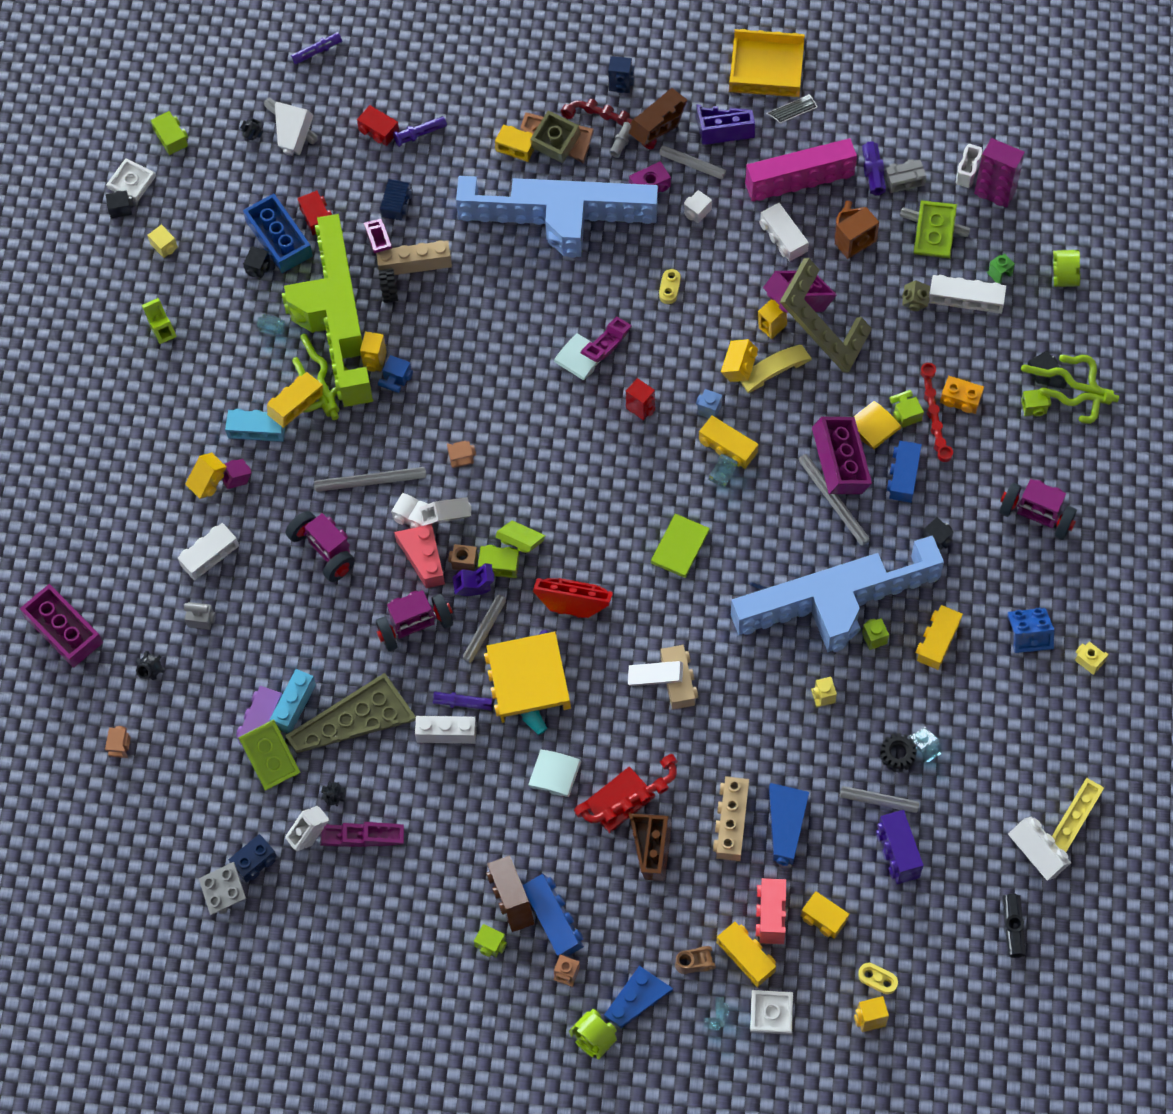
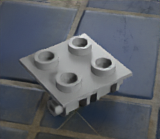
(222, 889)

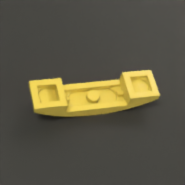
(774, 365)

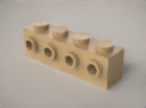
(415, 257)
(732, 818)

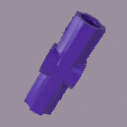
(874, 168)

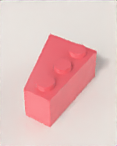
(422, 552)
(771, 911)

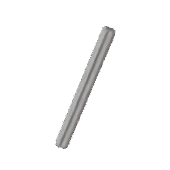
(370, 479)
(834, 500)

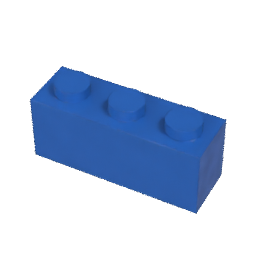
(904, 471)

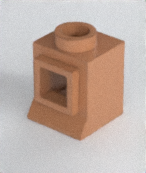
(461, 453)
(118, 742)
(566, 970)

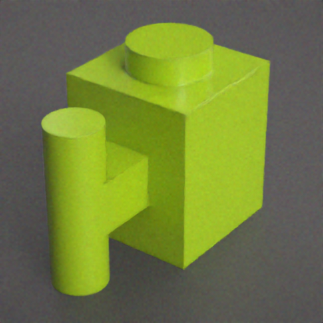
(907, 410)

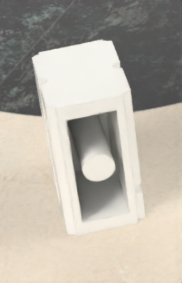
(307, 828)

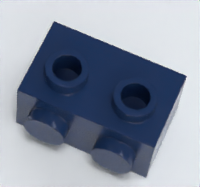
(621, 74)
(253, 858)

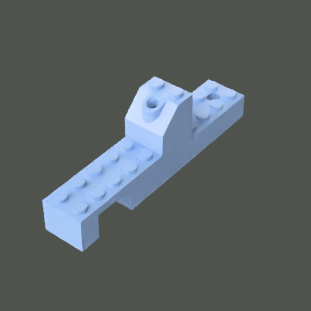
(559, 206)
(836, 594)

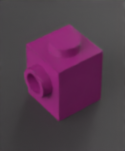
(236, 473)

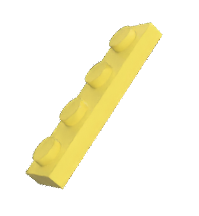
(1077, 814)

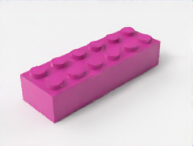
(800, 170)

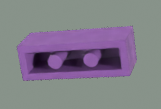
(261, 710)

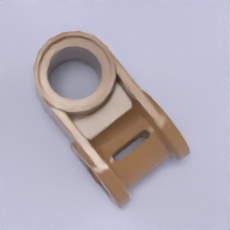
(696, 960)

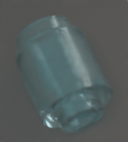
(271, 324)

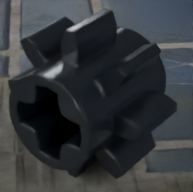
(251, 129)
(333, 793)

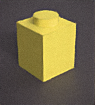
(162, 241)

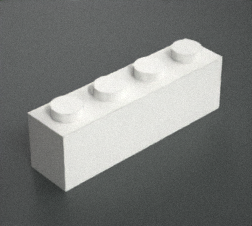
(967, 294)

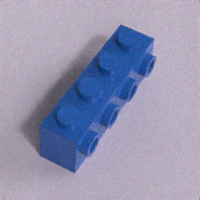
(553, 916)

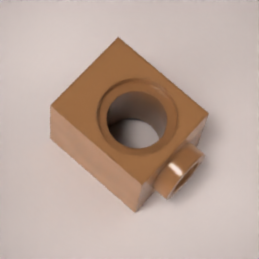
(462, 550)

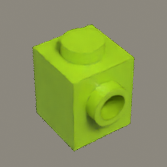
(1035, 403)
(875, 633)
(490, 941)

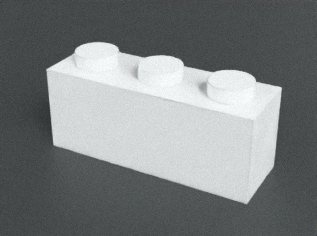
(783, 232)
(208, 551)
(445, 729)
(1039, 848)

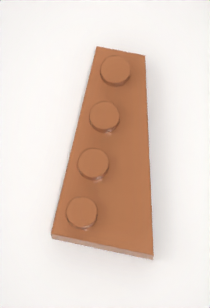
(579, 150)

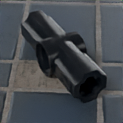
(1014, 937)

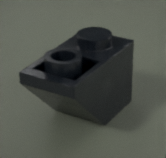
(1047, 361)

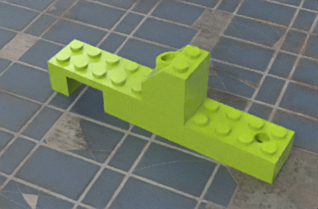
(331, 307)

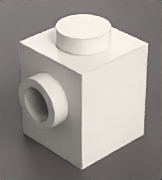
(697, 206)

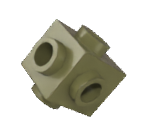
(916, 295)

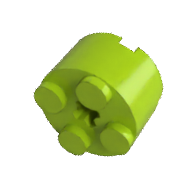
(1066, 268)
(593, 1034)

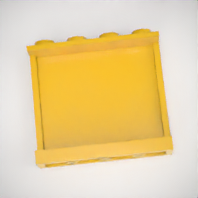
(766, 63)
(527, 675)

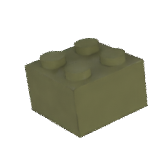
(555, 136)

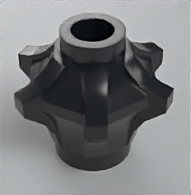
(149, 666)

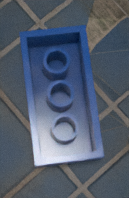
(277, 233)

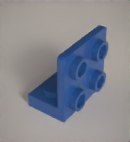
(1031, 630)

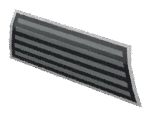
(793, 109)

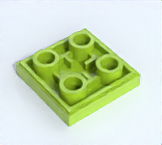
(520, 536)

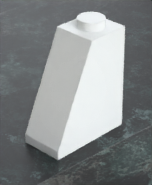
(292, 127)
(445, 511)

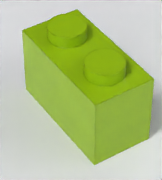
(169, 132)
(503, 560)

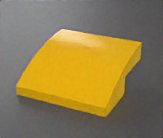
(875, 425)

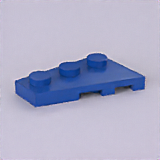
(636, 996)

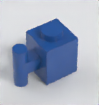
(395, 371)

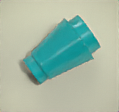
(534, 721)

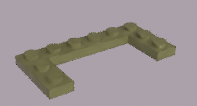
(840, 352)

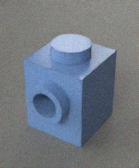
(709, 403)

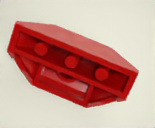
(572, 596)

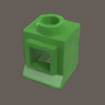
(1000, 265)

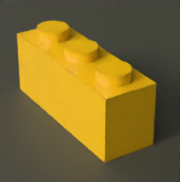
(294, 399)
(728, 441)
(938, 637)
(746, 953)

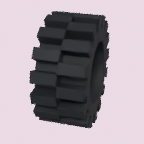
(388, 285)
(892, 762)

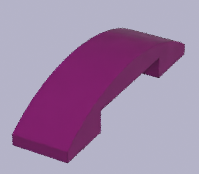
(607, 341)

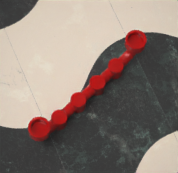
(944, 452)
(626, 804)

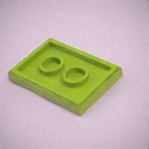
(935, 229)
(680, 545)
(269, 754)

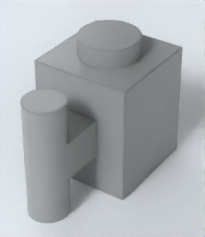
(199, 615)

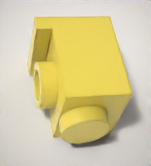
(1093, 662)
(824, 692)

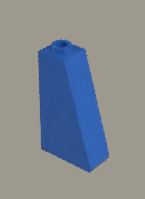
(786, 819)

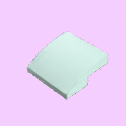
(573, 360)
(554, 773)

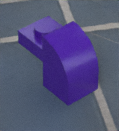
(473, 582)

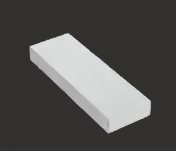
(655, 673)

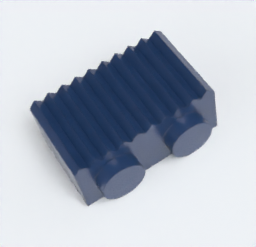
(395, 199)

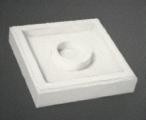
(132, 178)
(771, 1012)

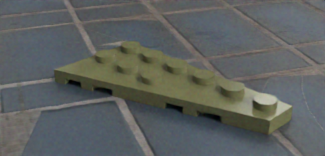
(362, 712)

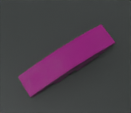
(362, 835)

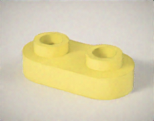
(671, 285)
(878, 977)

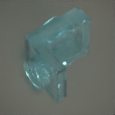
(723, 470)
(926, 744)
(721, 1011)

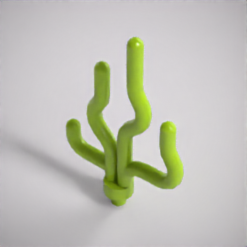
(1096, 393)
(327, 400)

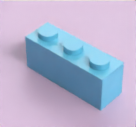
(253, 426)
(293, 700)

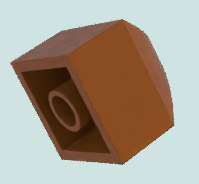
(855, 230)

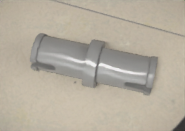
(620, 140)

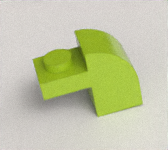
(158, 321)

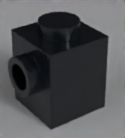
(119, 204)
(257, 262)
(941, 533)

